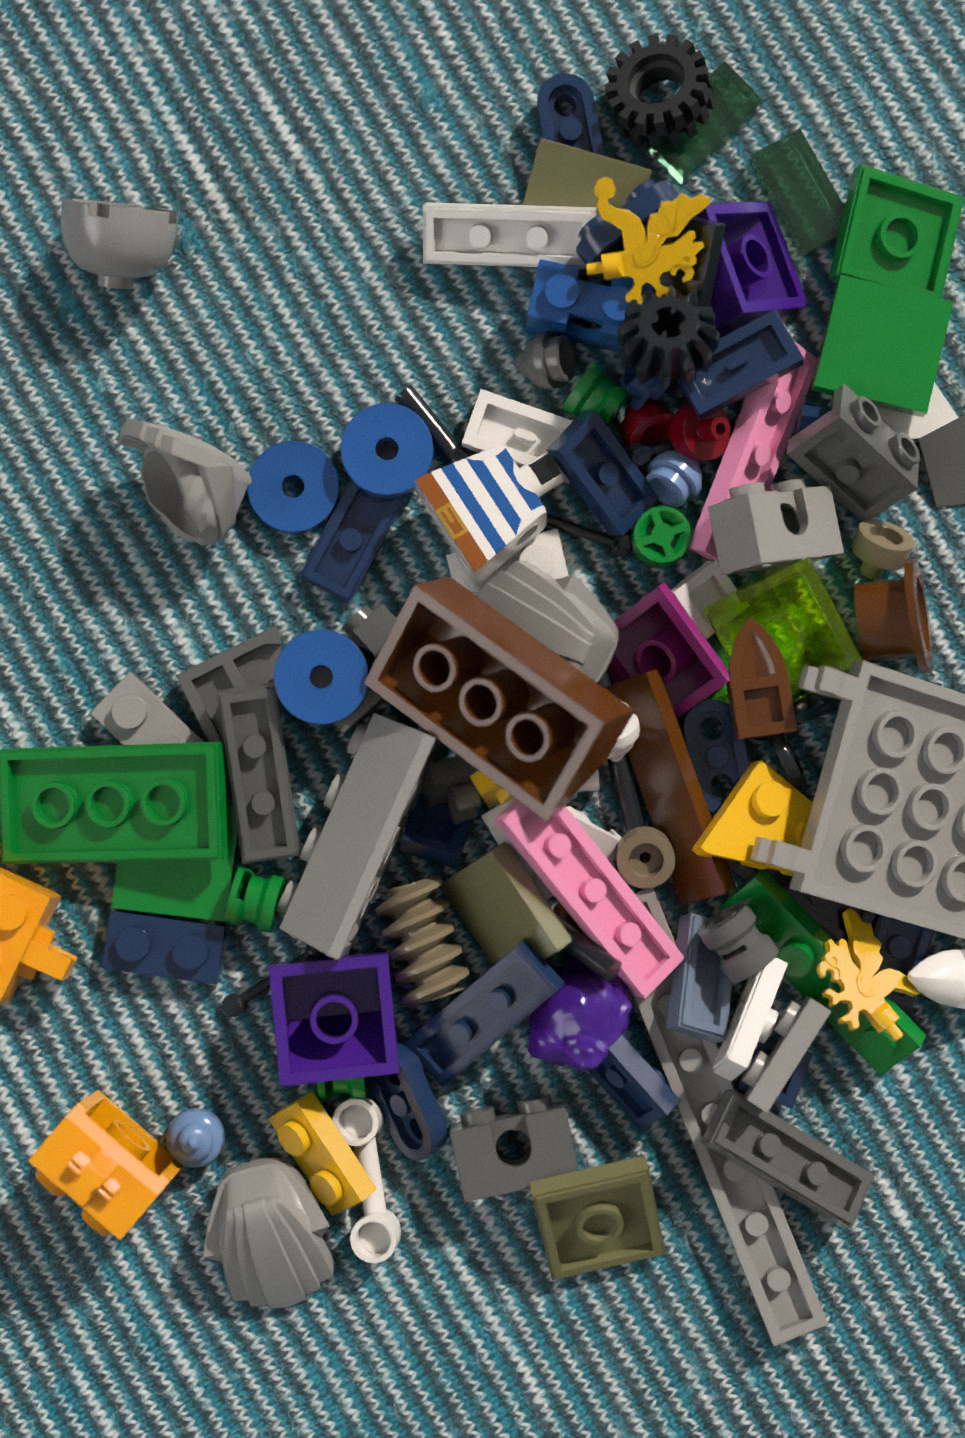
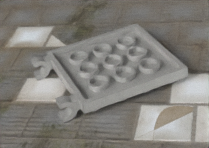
(887, 800)

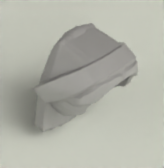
(187, 481)
(556, 614)
(268, 1234)

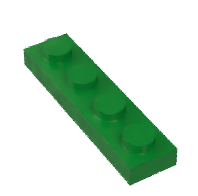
(802, 947)

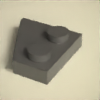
(239, 666)

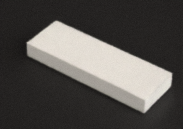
(502, 234)

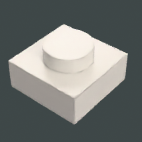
(700, 590)

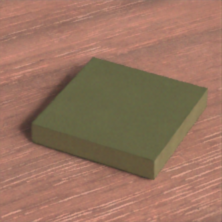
(568, 176)
(504, 906)
(598, 1217)

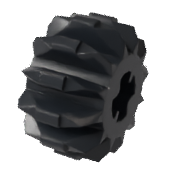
(668, 337)

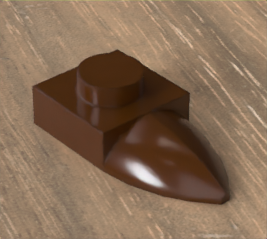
(758, 686)

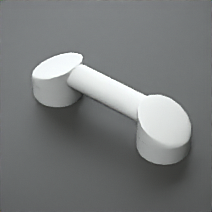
(379, 1230)

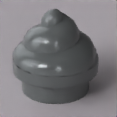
(547, 360)

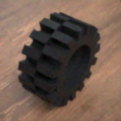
(650, 66)

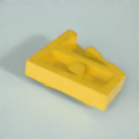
(757, 806)

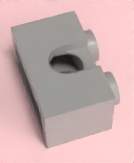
(775, 526)

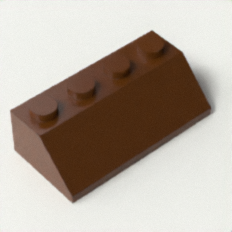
(497, 696)

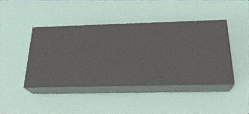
(258, 772)
(788, 1159)

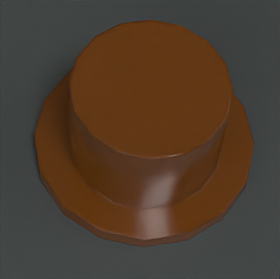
(895, 619)

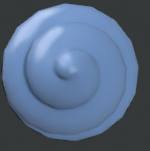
(674, 478)
(195, 1137)

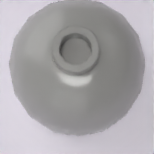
(117, 239)

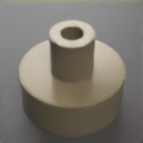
(881, 547)
(645, 869)

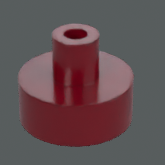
(647, 424)
(702, 438)

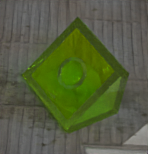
(795, 613)

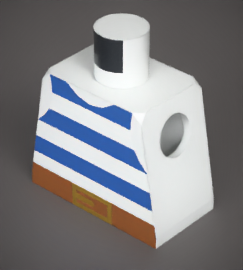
(489, 506)

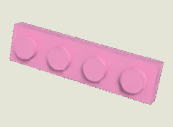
(756, 443)
(593, 894)

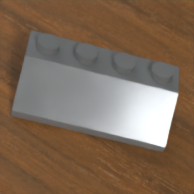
(359, 835)

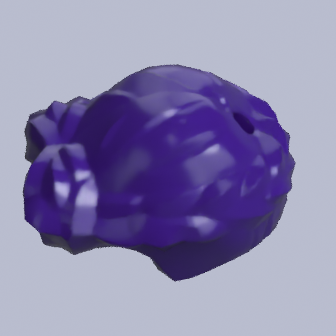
(579, 1019)

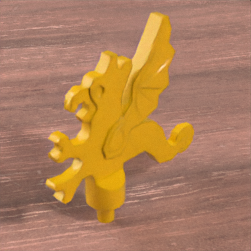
(645, 254)
(858, 984)

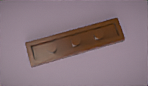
(672, 787)

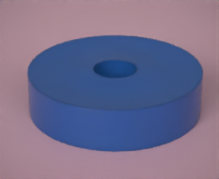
(387, 424)
(287, 462)
(302, 658)

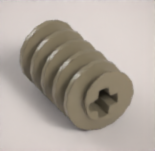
(422, 941)

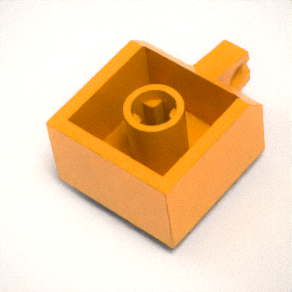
(25, 935)
(104, 1165)

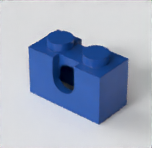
(563, 295)

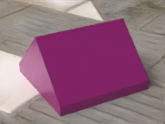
(664, 637)

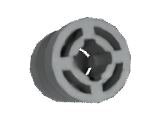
(738, 942)

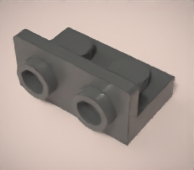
(857, 455)

